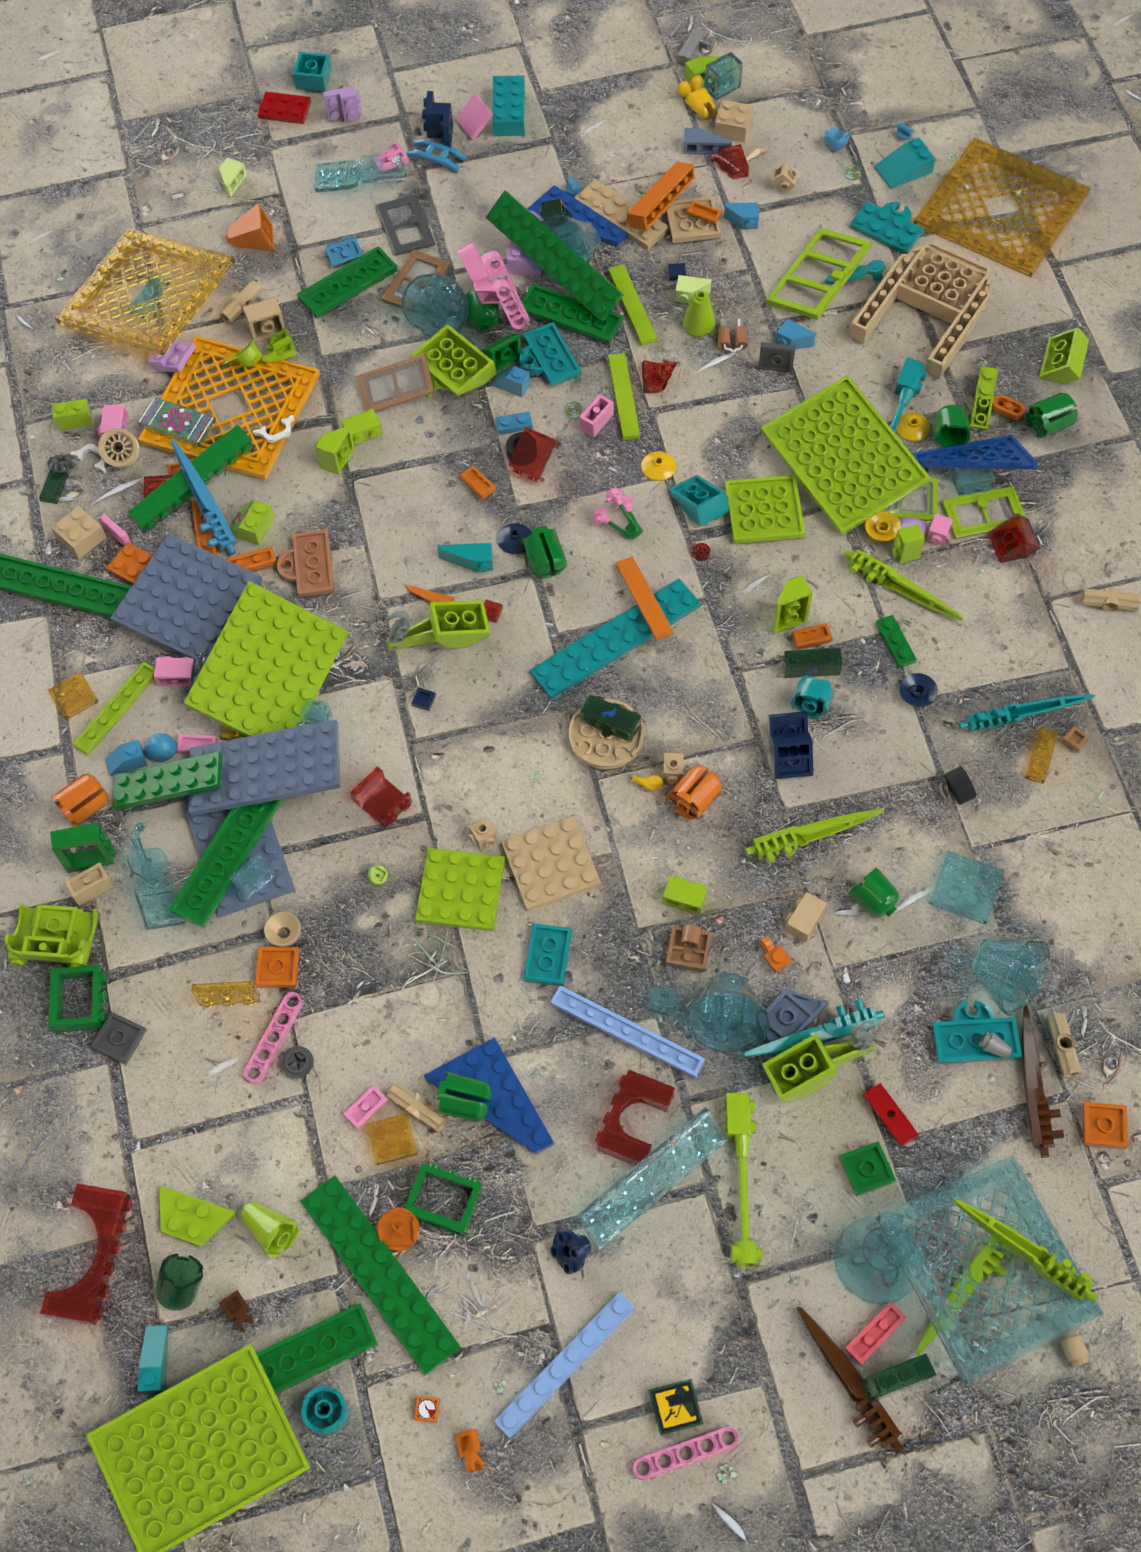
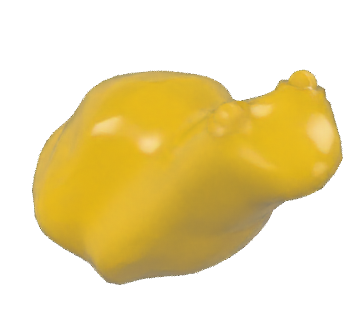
(649, 783)

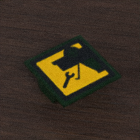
(675, 1407)

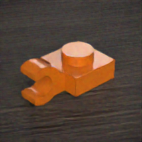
(775, 957)
(468, 1447)

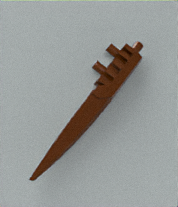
(1037, 1106)
(872, 1413)

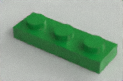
(895, 641)

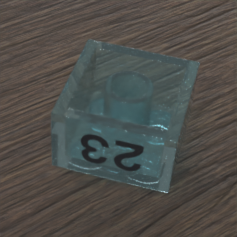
(723, 75)

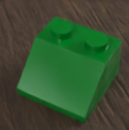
(504, 351)

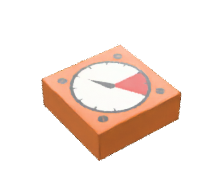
(427, 1409)

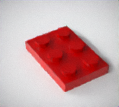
(284, 107)

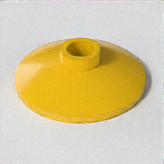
(913, 432)
(658, 466)
(884, 520)

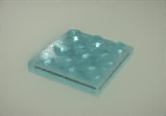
(966, 887)

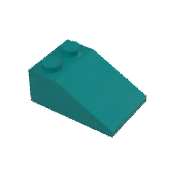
(906, 163)
(700, 499)

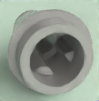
(993, 1044)

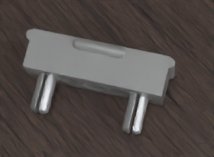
(691, 45)

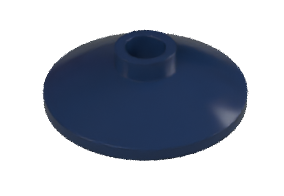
(513, 544)
(918, 683)

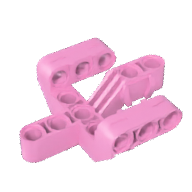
(496, 292)

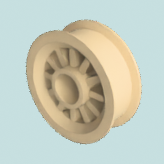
(111, 433)

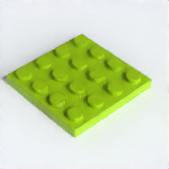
(765, 509)
(460, 889)

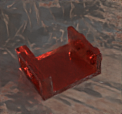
(532, 454)
(380, 798)

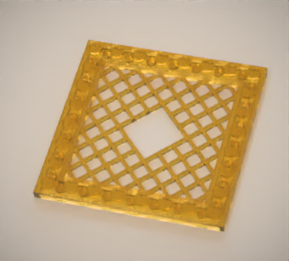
(131, 241)
(1024, 262)

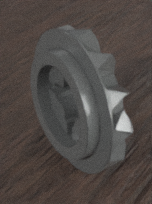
(61, 463)
(289, 1058)

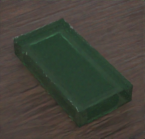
(53, 487)

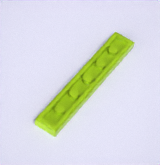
(632, 305)
(624, 396)
(115, 709)

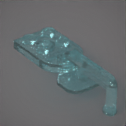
(349, 174)
(150, 867)

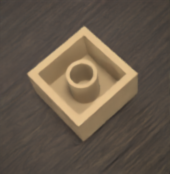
(733, 120)
(264, 319)
(78, 532)

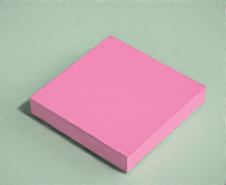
(474, 116)

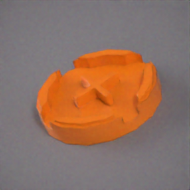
(398, 1229)

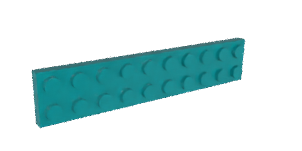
(610, 641)

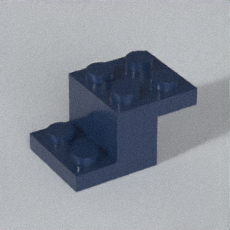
(438, 119)
(791, 745)

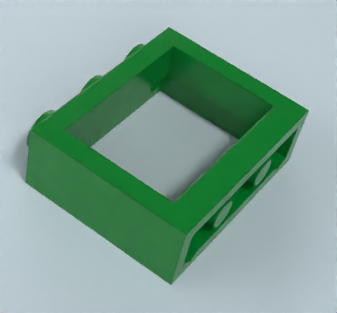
(79, 836)
(56, 1021)
(439, 1221)

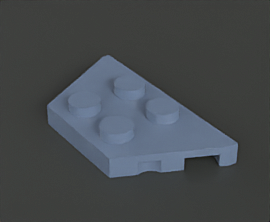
(792, 1014)

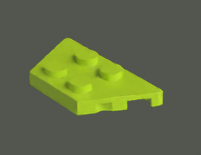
(190, 1217)

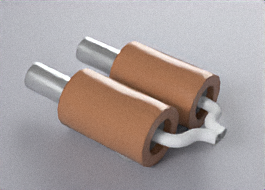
(724, 339)

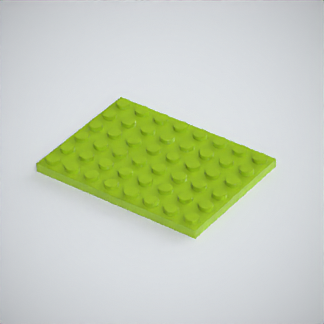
(845, 454)
(265, 664)
(198, 1452)

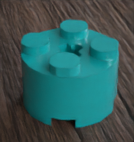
(812, 696)
(313, 1405)

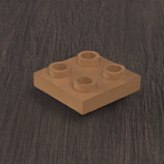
(689, 948)

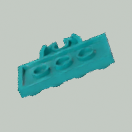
(888, 226)
(548, 355)
(959, 1039)

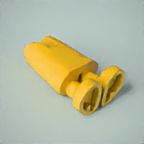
(697, 97)

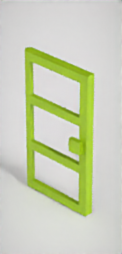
(840, 276)

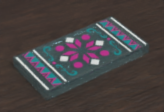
(176, 421)

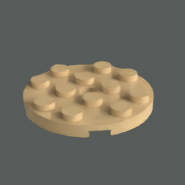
(600, 751)

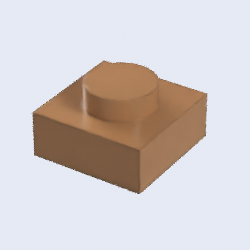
(1076, 739)

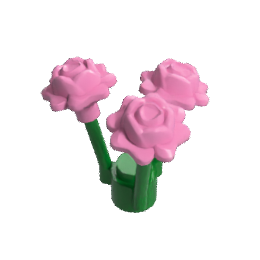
(622, 503)

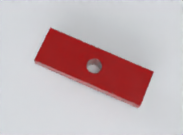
(883, 1104)

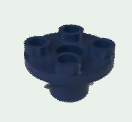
(570, 1250)

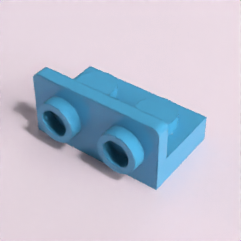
(343, 252)

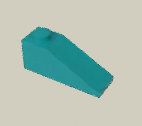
(470, 556)
(153, 1360)

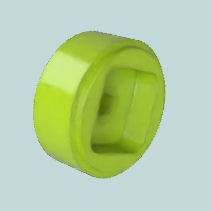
(377, 875)

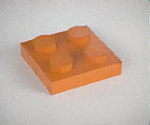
(129, 563)
(277, 967)
(1105, 1125)

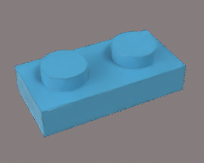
(513, 423)

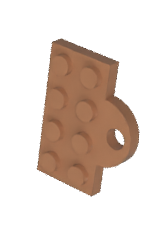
(309, 563)

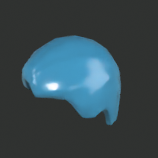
(835, 139)
(160, 747)

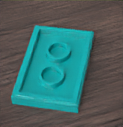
(547, 954)

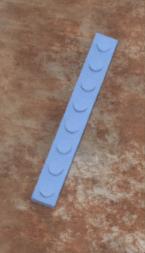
(628, 1032)
(564, 1365)

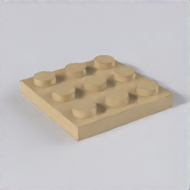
(688, 228)

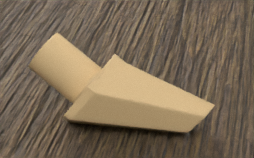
(755, 152)

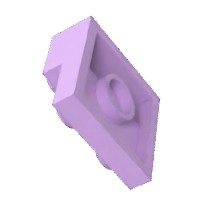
(342, 104)
(174, 358)

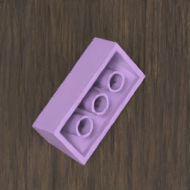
(521, 263)

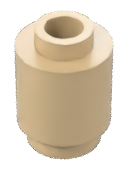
(1075, 1349)

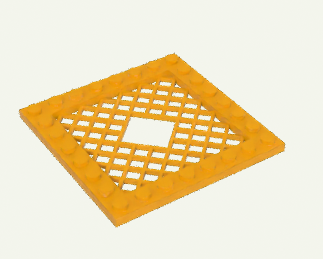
(259, 467)

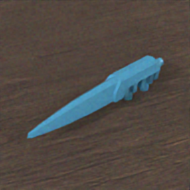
(210, 510)

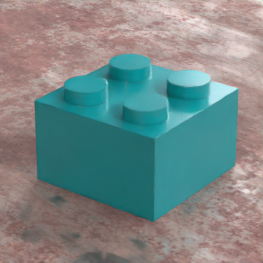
(312, 71)

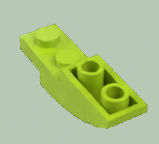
(983, 398)

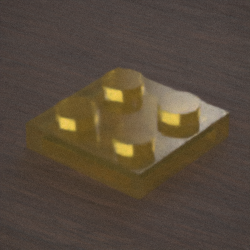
(73, 696)
(392, 1139)

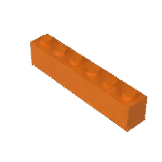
(661, 196)

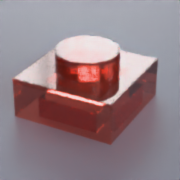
(493, 610)

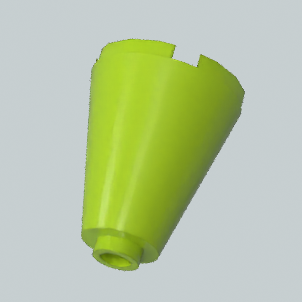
(699, 316)
(270, 1228)

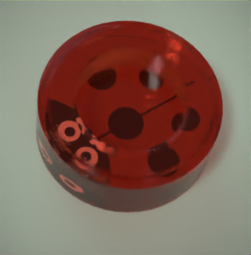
(701, 552)

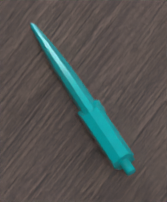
(1016, 713)
(836, 1029)

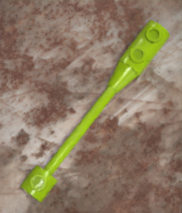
(740, 1129)

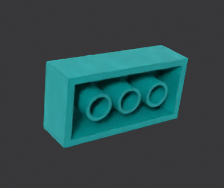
(508, 106)

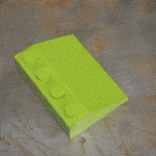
(456, 361)

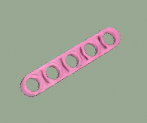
(272, 1048)
(677, 1461)

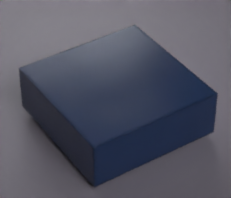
(676, 270)
(423, 699)

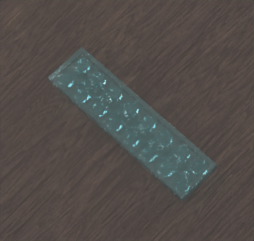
(651, 1178)

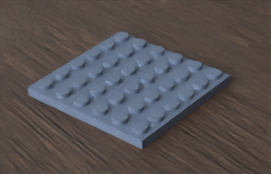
(183, 597)

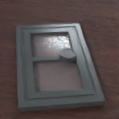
(405, 225)

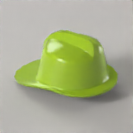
(247, 356)

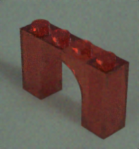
(634, 1089)

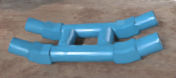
(442, 158)

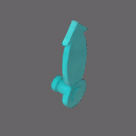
(874, 268)

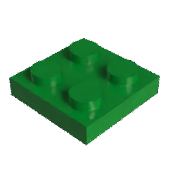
(867, 1168)

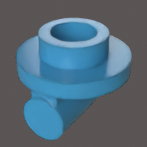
(904, 132)
(572, 186)

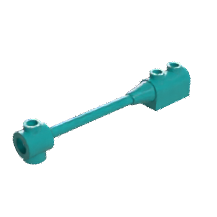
(908, 386)

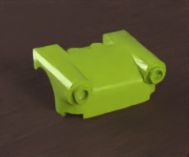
(52, 935)

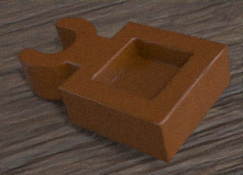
(235, 1308)

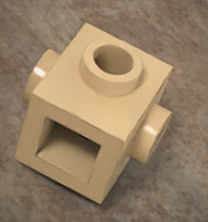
(784, 177)
(483, 834)

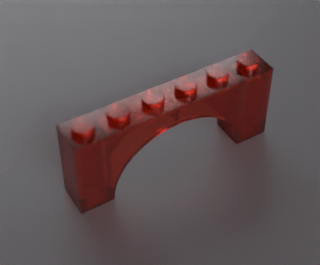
(84, 1299)

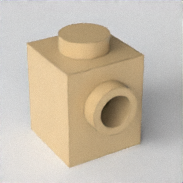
(673, 767)

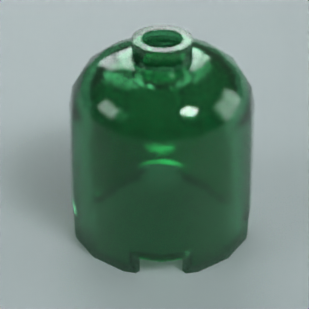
(178, 1281)

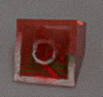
(1014, 539)

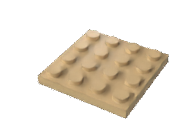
(550, 863)

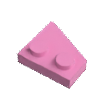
(388, 155)

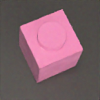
(939, 529)

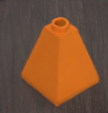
(252, 231)

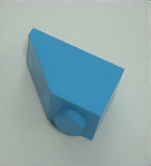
(742, 214)
(795, 334)
(513, 380)
(126, 758)

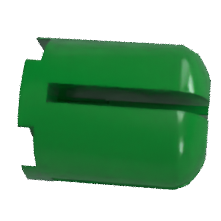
(1052, 414)
(544, 552)
(462, 1107)

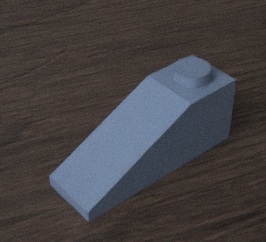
(703, 142)

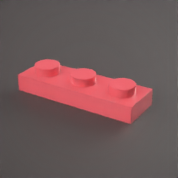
(875, 1333)

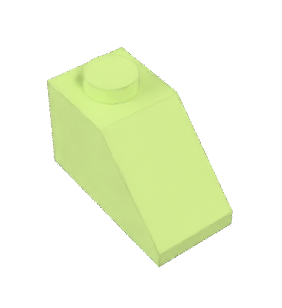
(232, 175)
(687, 286)

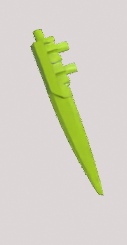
(896, 582)
(802, 835)
(1038, 1257)
(981, 1266)

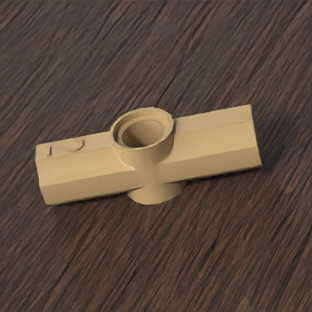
(240, 300)
(1111, 599)
(1066, 1056)
(417, 1106)

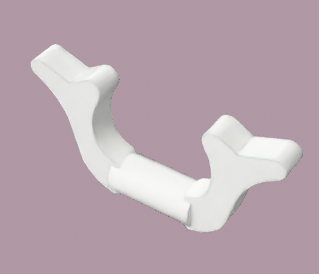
(273, 438)
(90, 448)

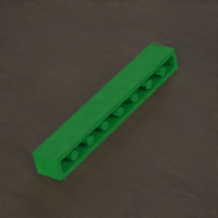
(176, 489)

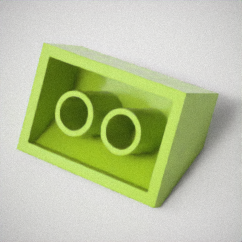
(1065, 356)
(792, 605)

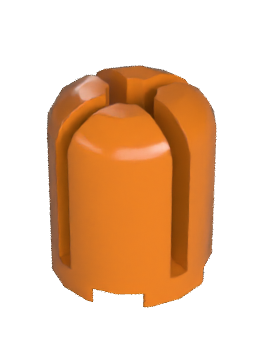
(695, 792)
(81, 799)

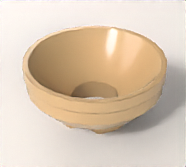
(281, 921)

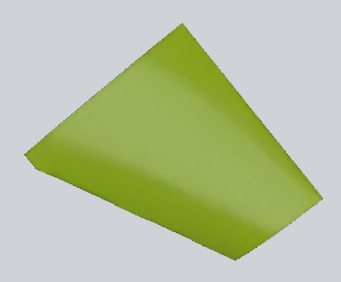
(280, 347)

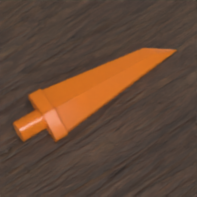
(429, 595)

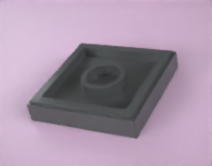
(776, 357)
(118, 1038)

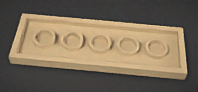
(615, 209)

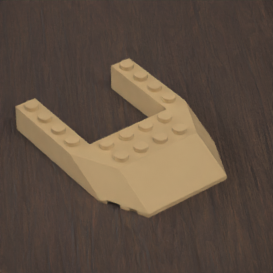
(938, 284)

